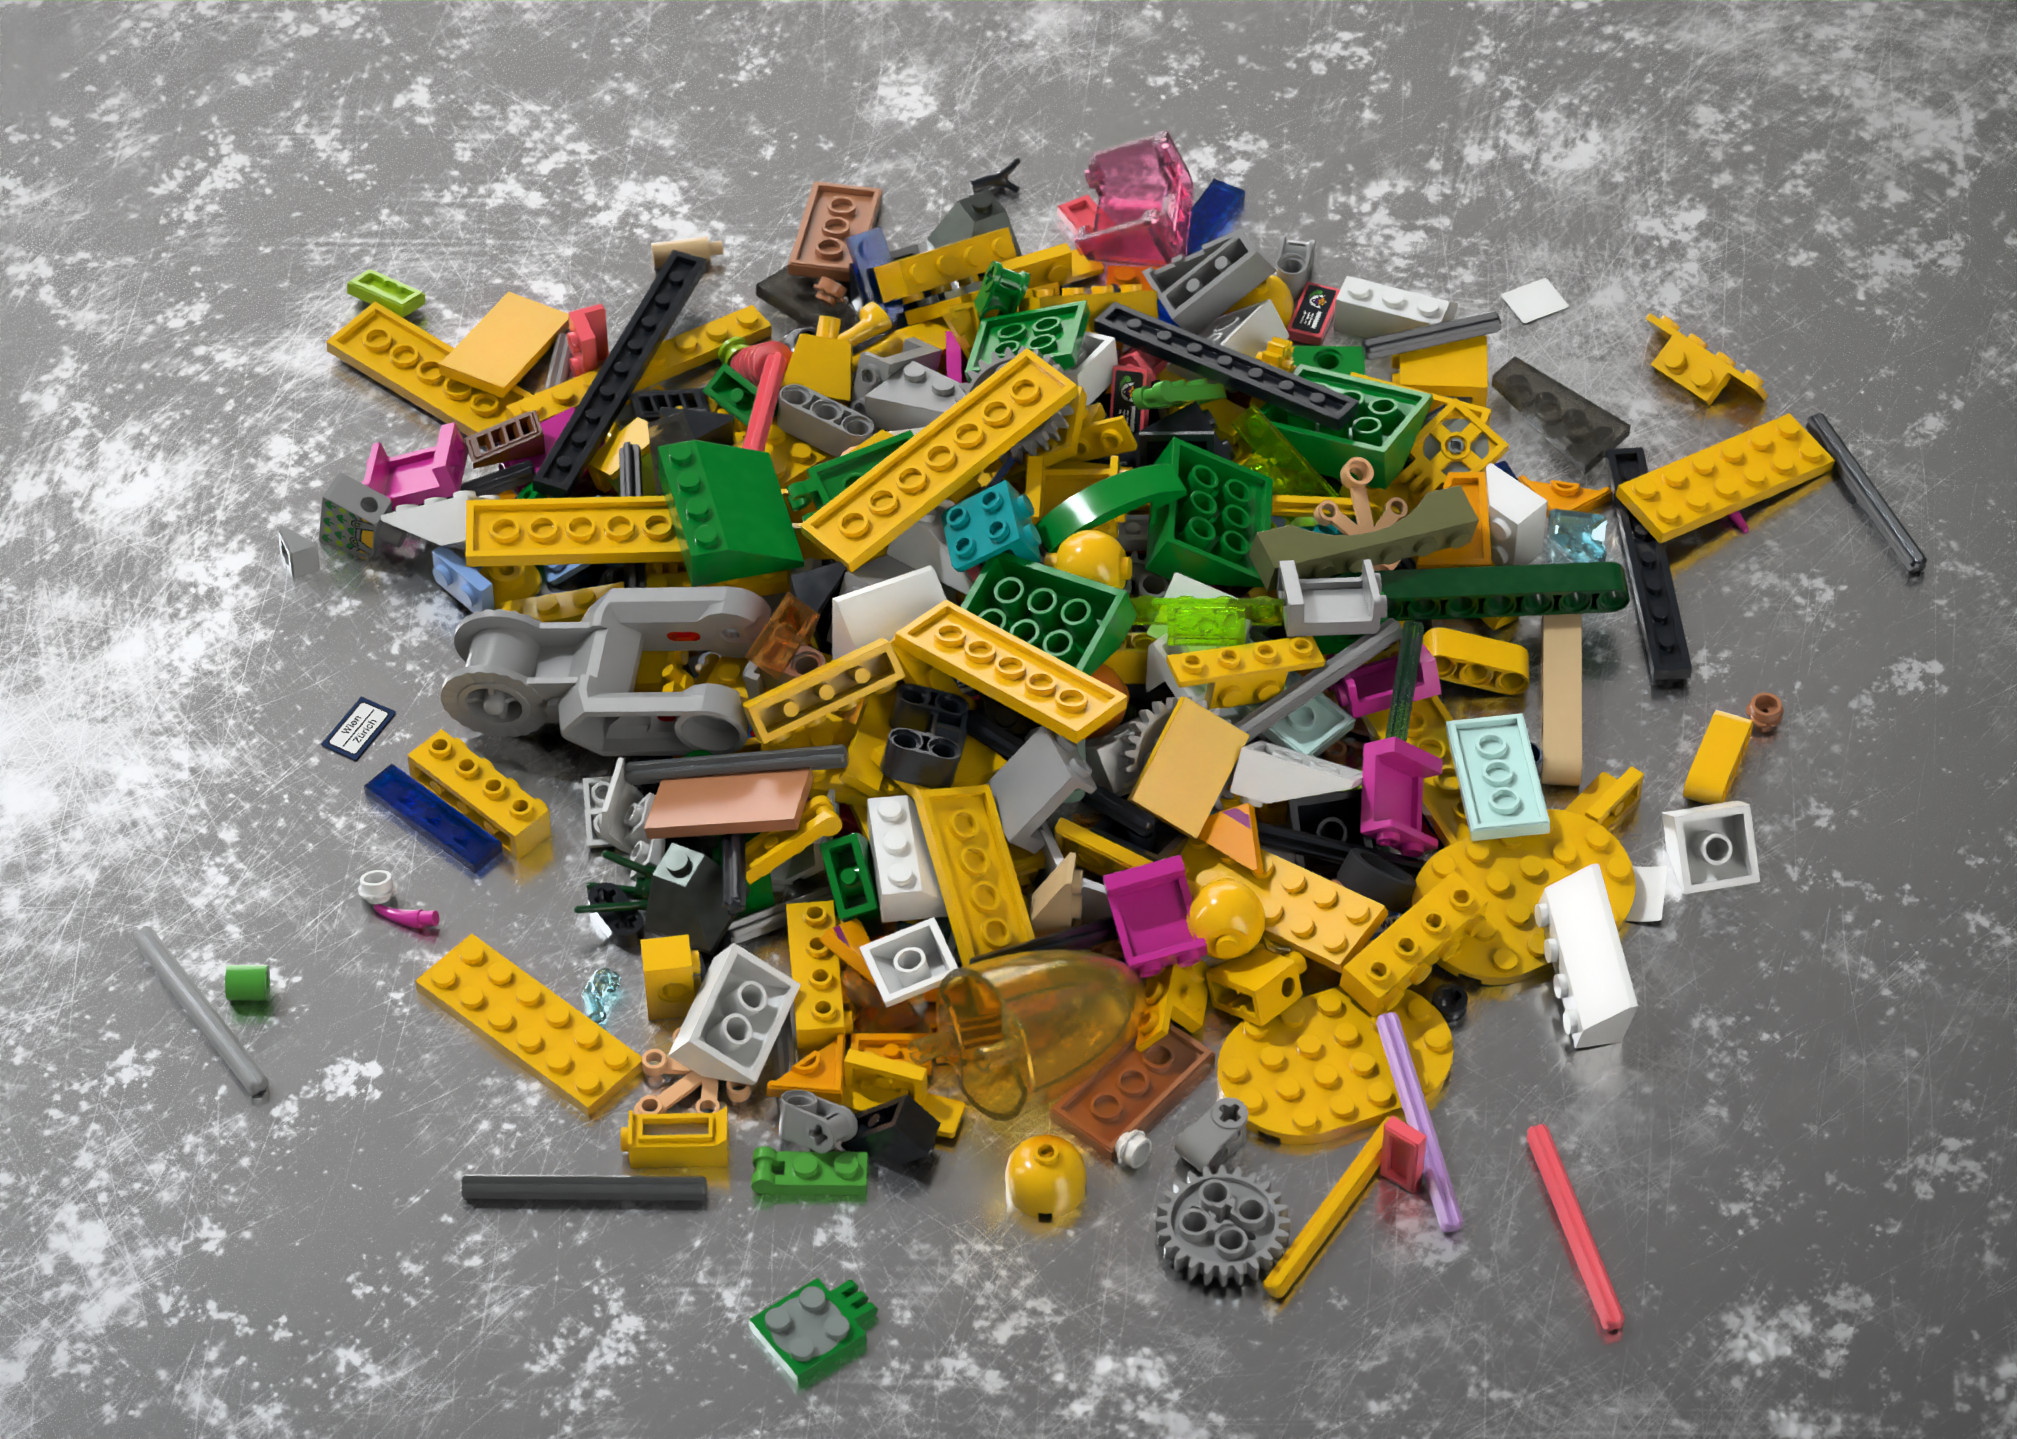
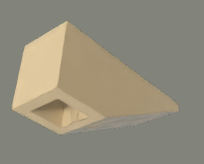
(1055, 900)

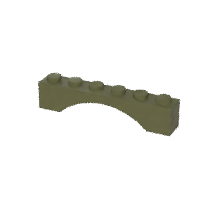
(1437, 523)

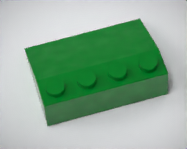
(1379, 433)
(726, 511)
(1212, 526)
(1052, 609)

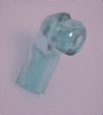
(593, 993)

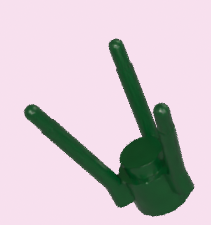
(640, 891)

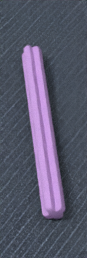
(1418, 1117)

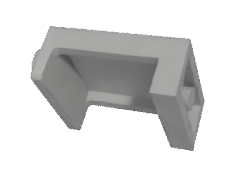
(875, 370)
(1331, 604)
(1036, 784)

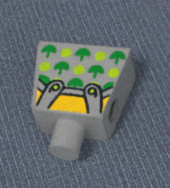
(353, 518)

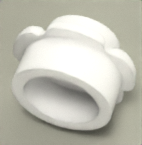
(376, 886)
(1133, 1149)

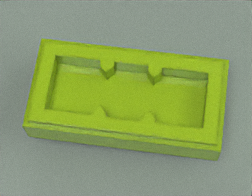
(386, 291)

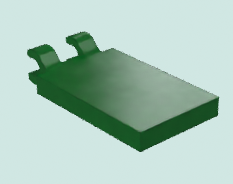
(836, 475)

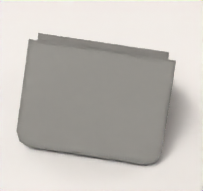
(298, 553)

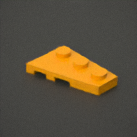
(1478, 551)

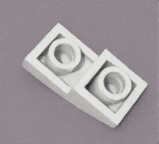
(595, 792)
(645, 851)

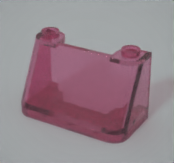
(1140, 203)

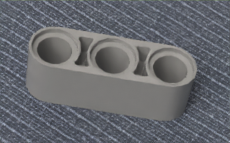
(821, 420)

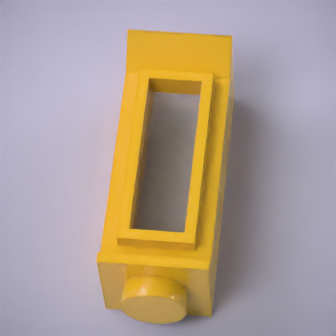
(676, 1140)

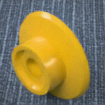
(513, 581)

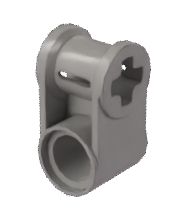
(1294, 264)
(814, 1121)
(1214, 1135)

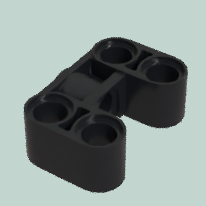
(925, 736)

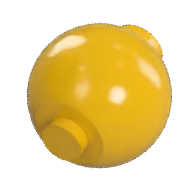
(1094, 557)
(1227, 917)

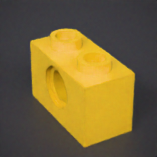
(670, 976)

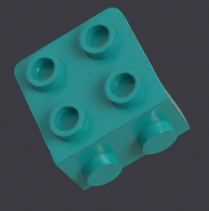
(990, 525)

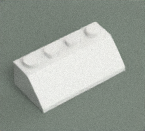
(1586, 958)

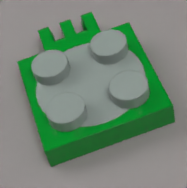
(814, 1327)

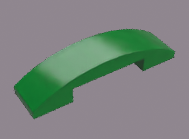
(1108, 500)

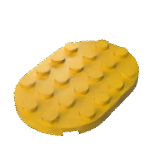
(1512, 879)
(1324, 1066)

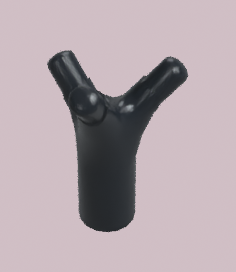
(996, 179)

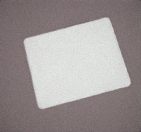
(1534, 300)

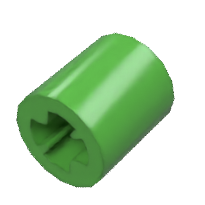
(247, 982)

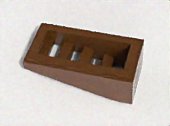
(525, 438)

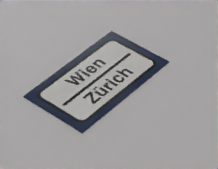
(358, 728)

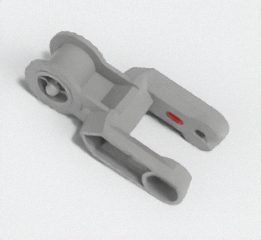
(588, 669)

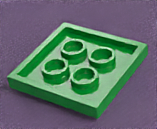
(1051, 330)

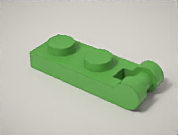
(1177, 394)
(809, 1172)

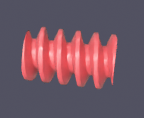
(751, 359)

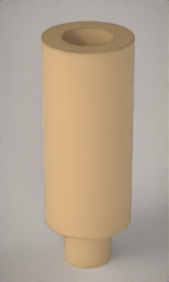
(695, 246)

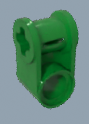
(1001, 290)

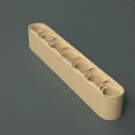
(1561, 699)

